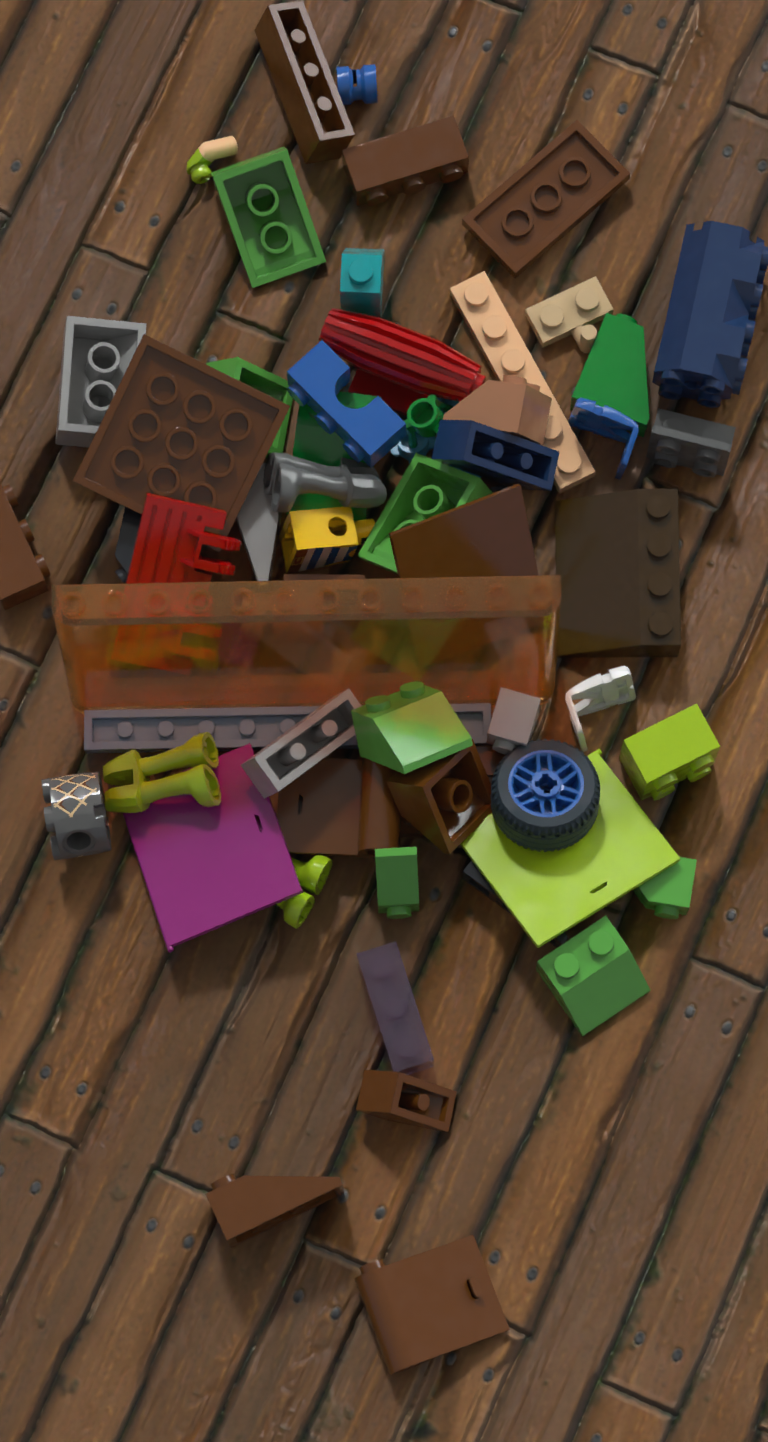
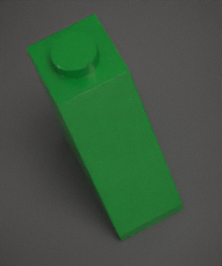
(617, 370)

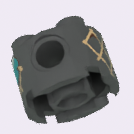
(76, 815)

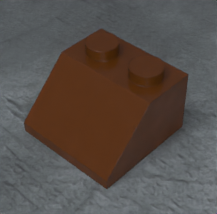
(445, 797)

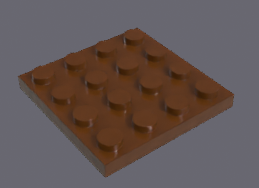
(181, 435)

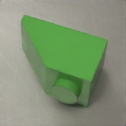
(397, 881)
(670, 890)

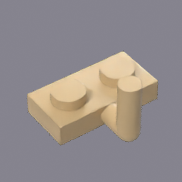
(569, 314)

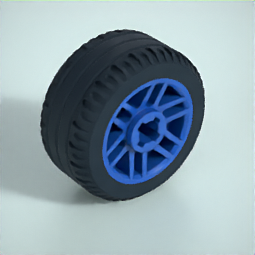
(545, 795)

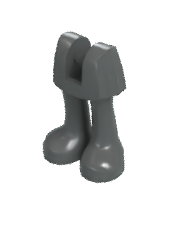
(350, 482)

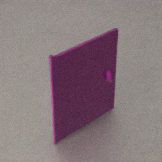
(212, 861)

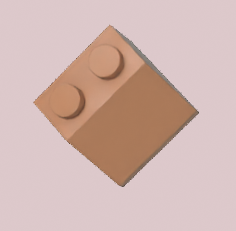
(508, 407)

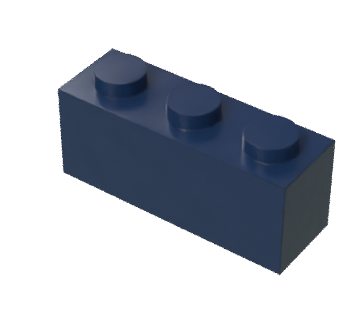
(495, 454)

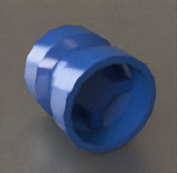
(366, 84)

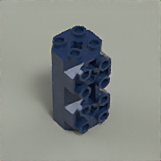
(711, 314)

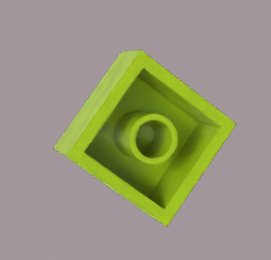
(669, 753)

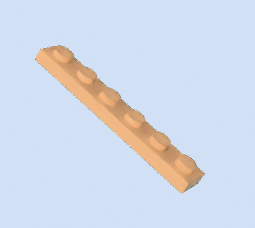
(509, 356)

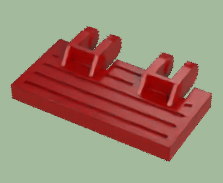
(172, 540)

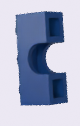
(367, 430)

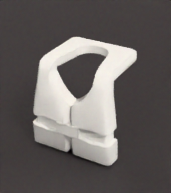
(598, 694)

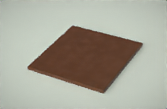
(469, 540)

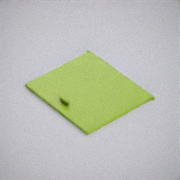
(566, 886)

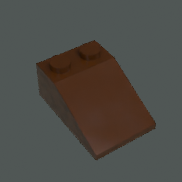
(262, 1202)

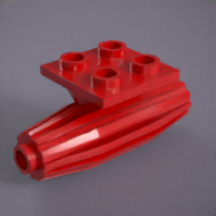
(398, 361)

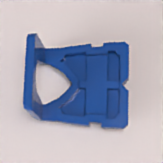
(606, 423)

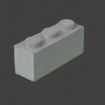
(303, 745)

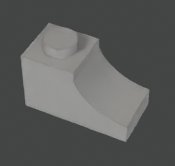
(512, 720)

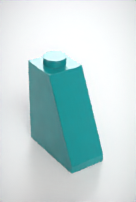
(362, 281)

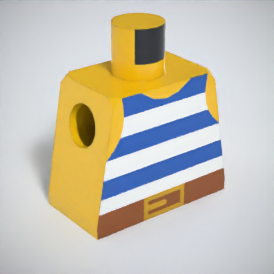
(321, 537)

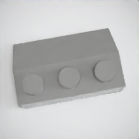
(91, 370)

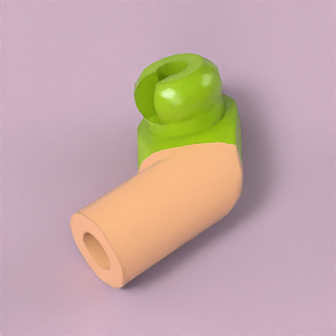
(208, 152)

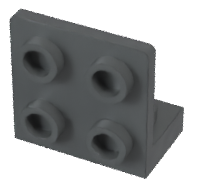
(690, 443)

